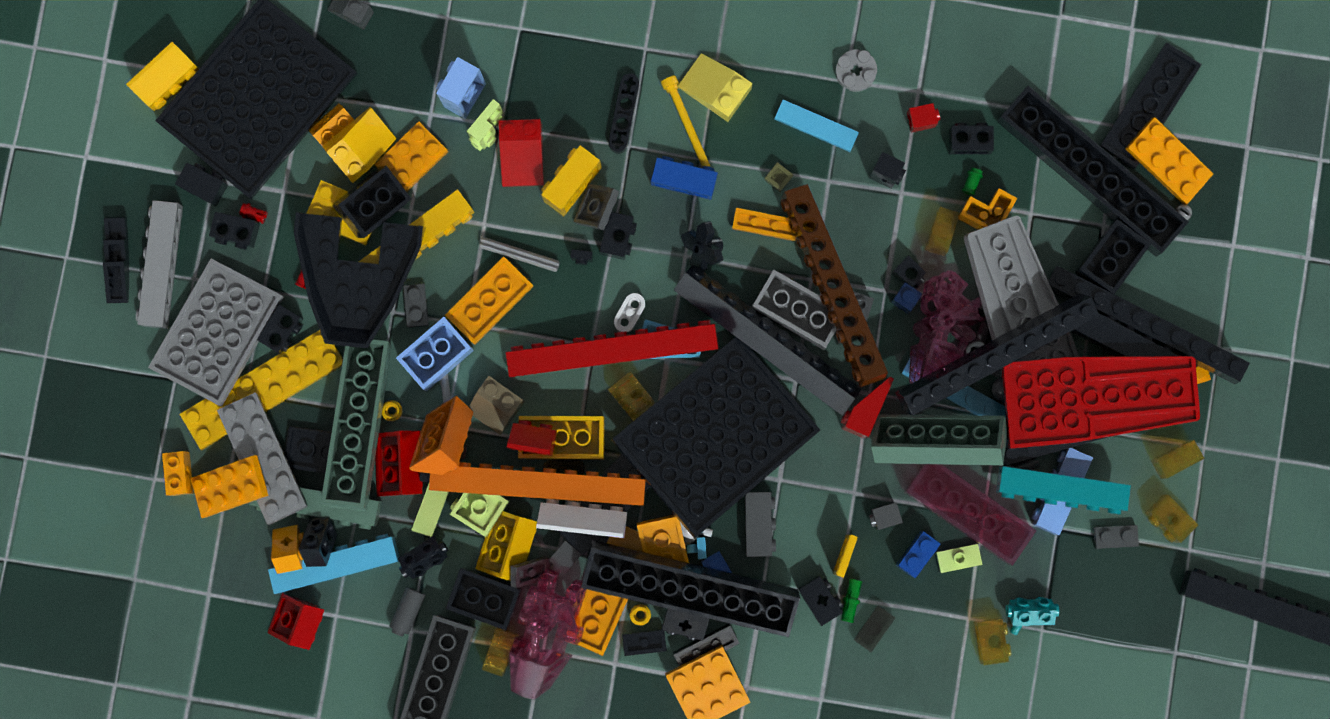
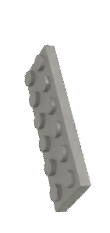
(254, 435)

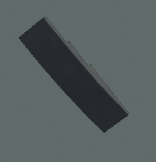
(116, 260)

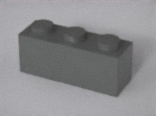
(759, 524)

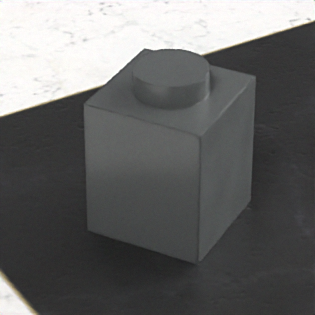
(885, 516)
(564, 558)

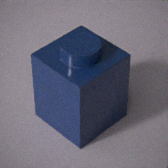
(906, 298)

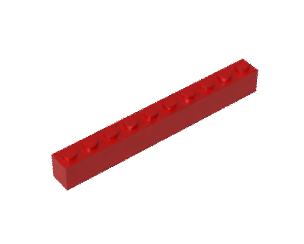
(613, 349)

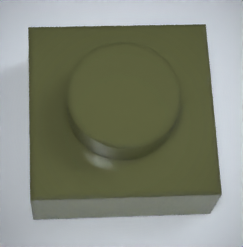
(778, 177)

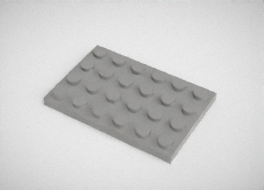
(215, 332)

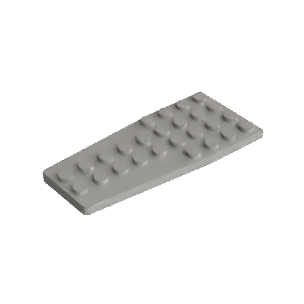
(1013, 283)

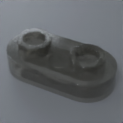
(565, 464)

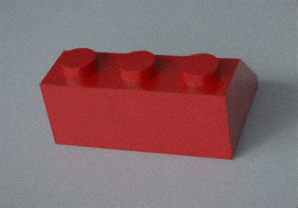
(393, 462)

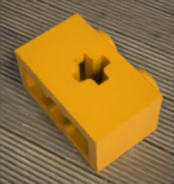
(177, 473)
(285, 549)

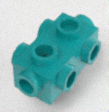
(1031, 612)

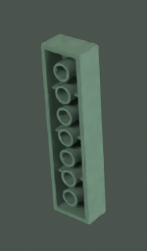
(356, 426)

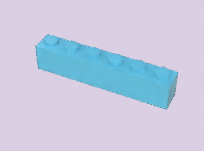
(340, 564)

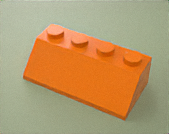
(442, 438)

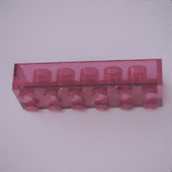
(970, 512)

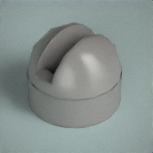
(1186, 208)

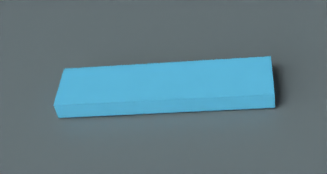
(816, 125)

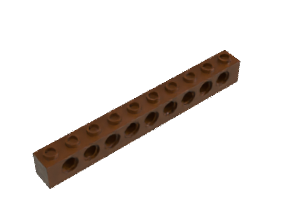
(802, 198)

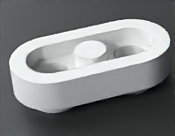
(629, 313)

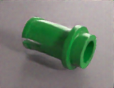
(972, 181)

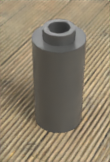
(406, 611)

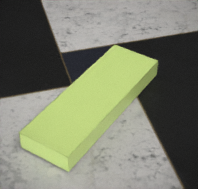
(429, 512)

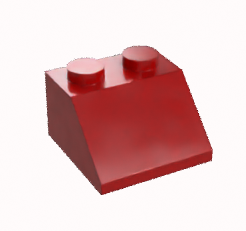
(532, 438)
(296, 621)

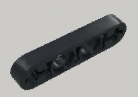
(624, 113)

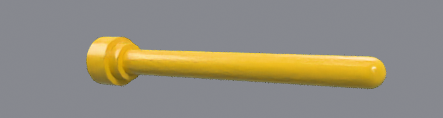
(671, 85)

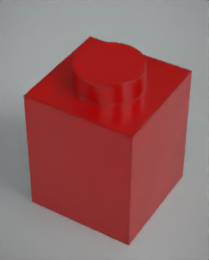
(923, 117)

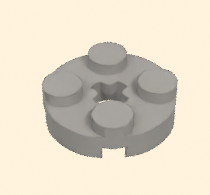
(862, 60)

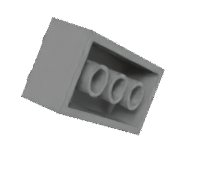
(795, 309)

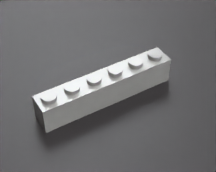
(159, 264)

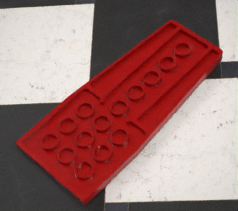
(1096, 397)

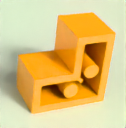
(982, 215)

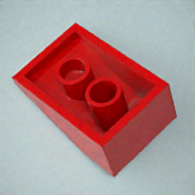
(521, 152)
(864, 414)

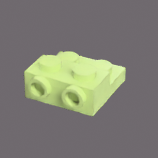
(482, 130)
(478, 511)

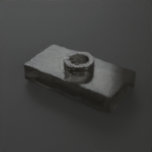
(874, 628)

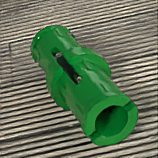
(851, 600)

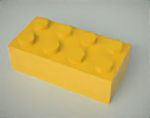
(575, 437)

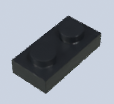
(644, 642)

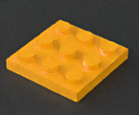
(708, 686)

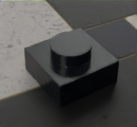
(581, 257)

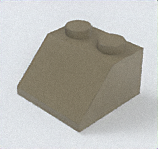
(495, 405)

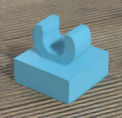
(699, 548)

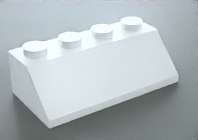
(581, 519)

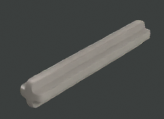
(519, 254)

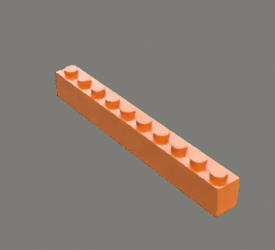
(541, 484)

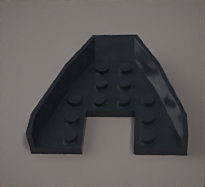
(352, 296)

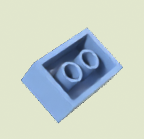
(460, 87)
(434, 354)

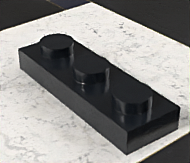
(723, 636)

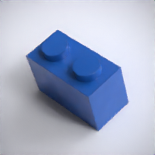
(918, 554)

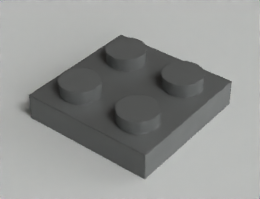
(596, 206)

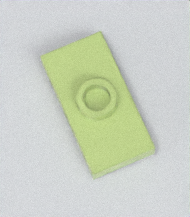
(959, 558)

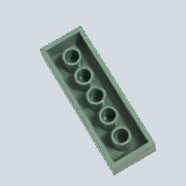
(939, 439)

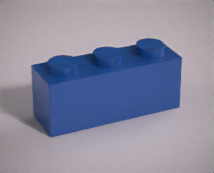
(684, 177)

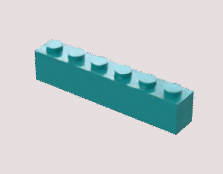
(1063, 488)

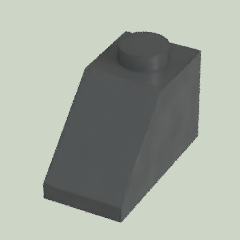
(352, 11)

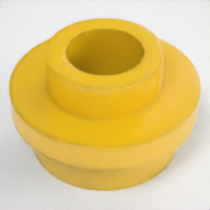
(385, 411)
(640, 607)

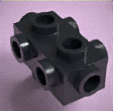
(423, 557)

